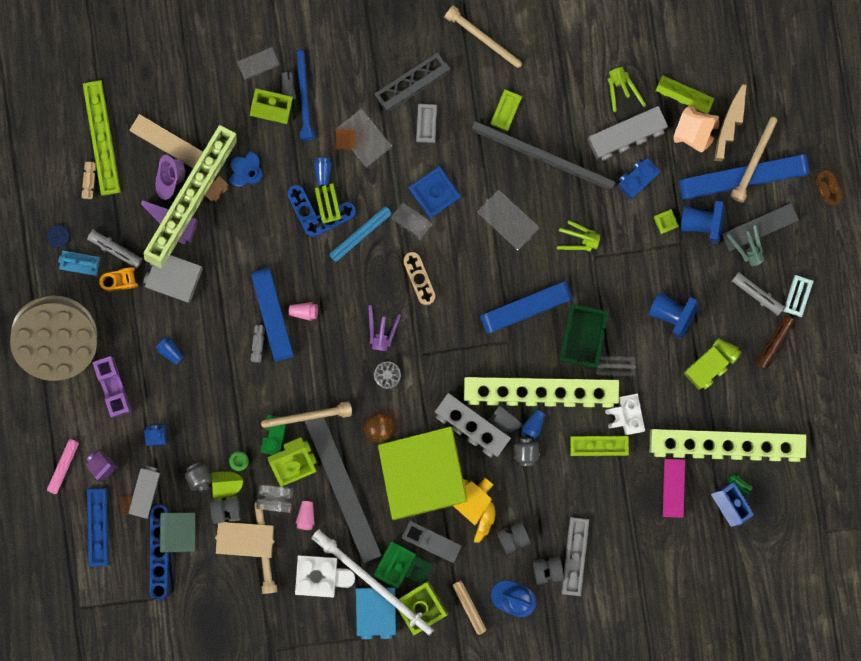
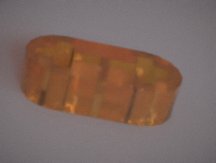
(825, 190)

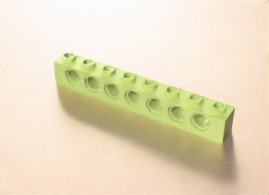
(190, 197)
(609, 387)
(795, 441)

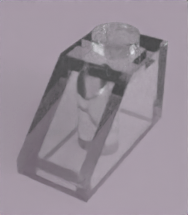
(412, 221)

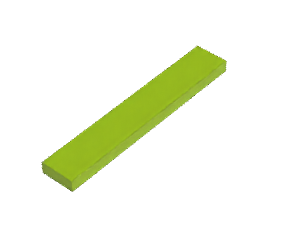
(101, 138)

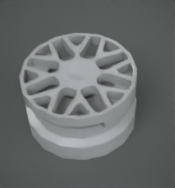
(387, 375)

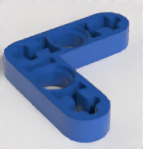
(312, 218)

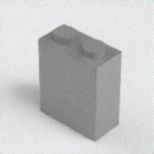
(175, 279)
(144, 492)

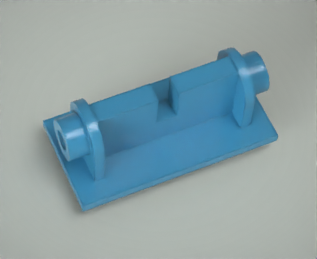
(79, 263)

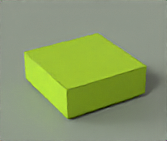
(666, 221)

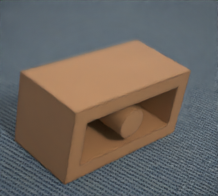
(217, 187)

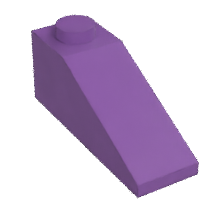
(159, 214)
(101, 465)

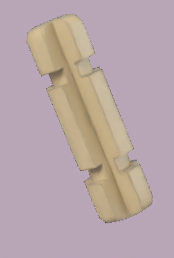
(88, 180)

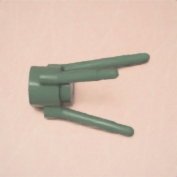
(754, 253)

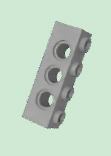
(499, 438)

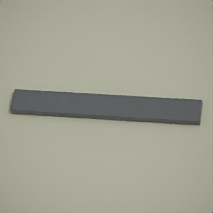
(543, 156)
(343, 489)

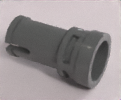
(287, 85)

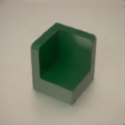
(418, 570)

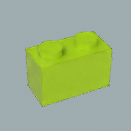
(271, 106)
(706, 368)

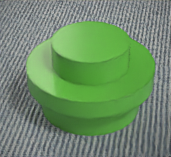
(238, 461)

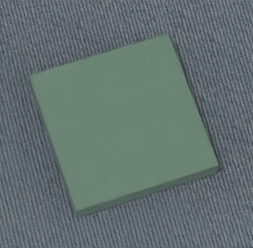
(177, 532)

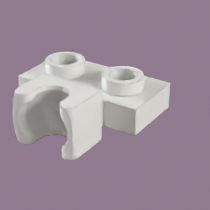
(628, 415)

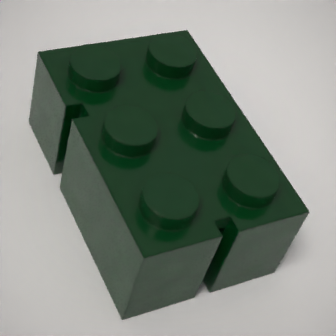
(583, 336)

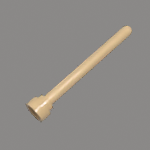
(454, 15)
(739, 193)
(343, 410)
(269, 585)

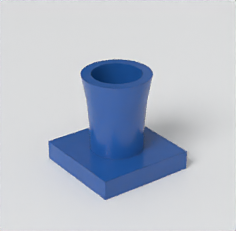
(704, 221)
(674, 313)

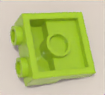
(293, 462)

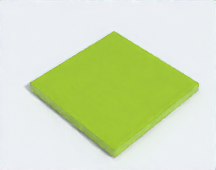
(422, 473)

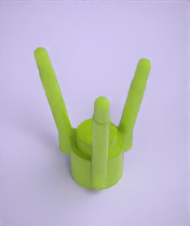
(619, 78)
(589, 238)

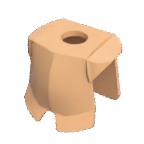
(696, 128)

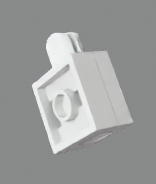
(320, 576)

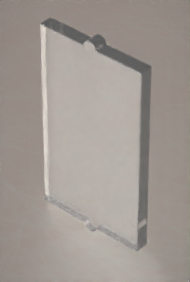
(508, 220)

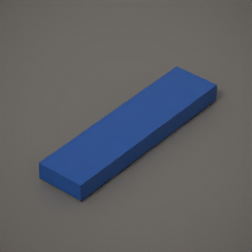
(97, 527)

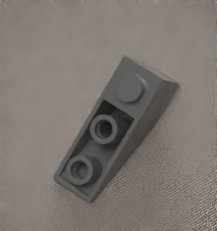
(431, 541)

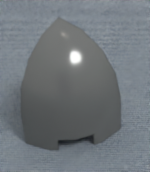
(504, 421)

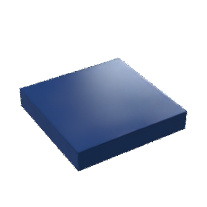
(434, 192)

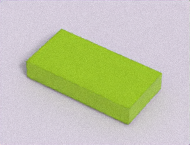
(506, 110)

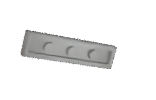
(575, 556)

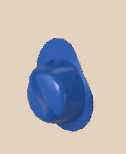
(513, 598)

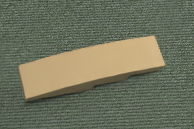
(733, 117)

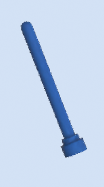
(307, 131)

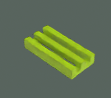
(325, 190)

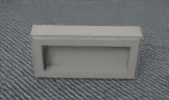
(426, 123)

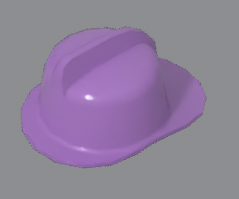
(169, 174)

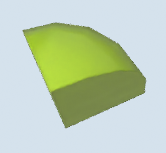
(225, 484)

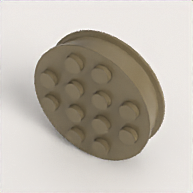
(53, 338)

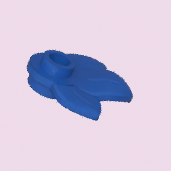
(242, 169)

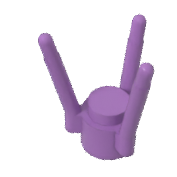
(380, 341)

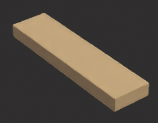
(166, 141)

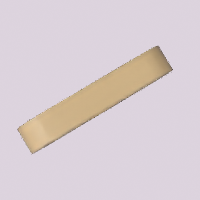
(419, 293)

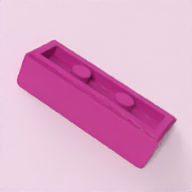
(673, 488)

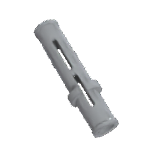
(108, 245)
(757, 293)

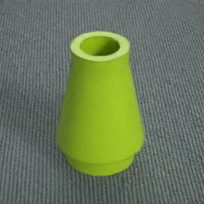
(728, 351)

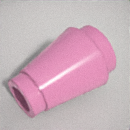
(304, 311)
(305, 517)

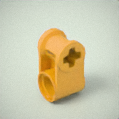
(120, 280)

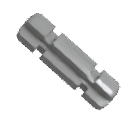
(257, 345)

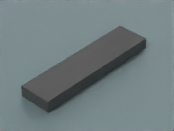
(765, 225)

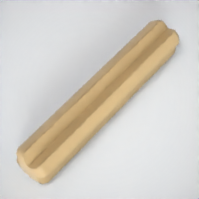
(469, 607)

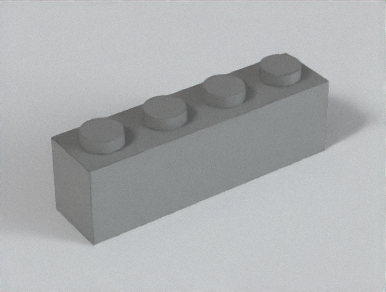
(627, 133)

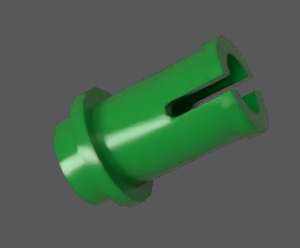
(740, 483)

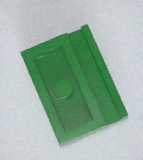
(394, 565)

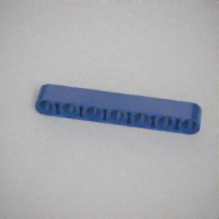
(730, 179)

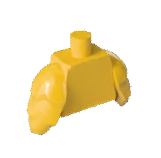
(478, 506)

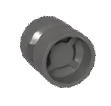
(225, 509)
(513, 537)
(555, 570)

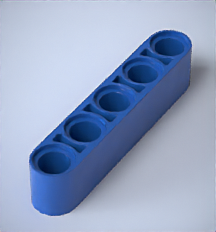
(526, 307)
(272, 314)
(157, 561)

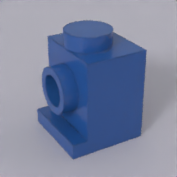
(155, 435)

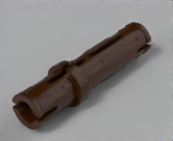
(773, 345)

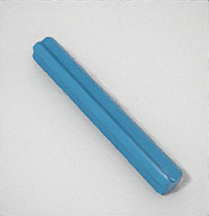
(360, 234)

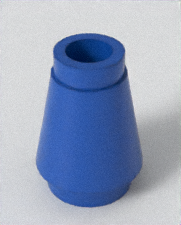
(322, 170)
(169, 350)
(534, 424)

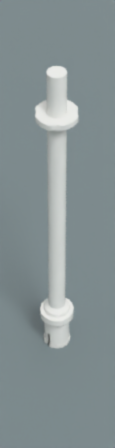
(331, 547)

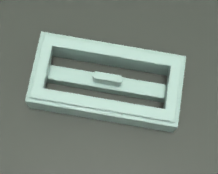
(793, 311)

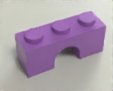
(112, 385)

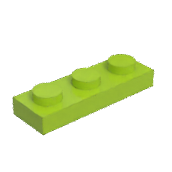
(684, 94)
(599, 446)

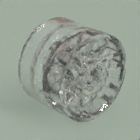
(275, 498)

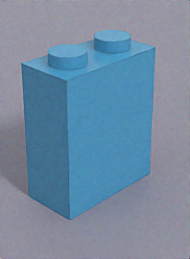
(375, 614)

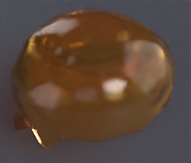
(378, 428)

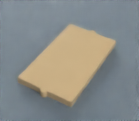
(245, 539)

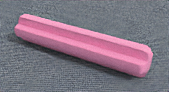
(63, 466)

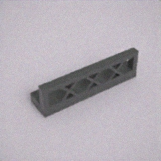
(415, 88)

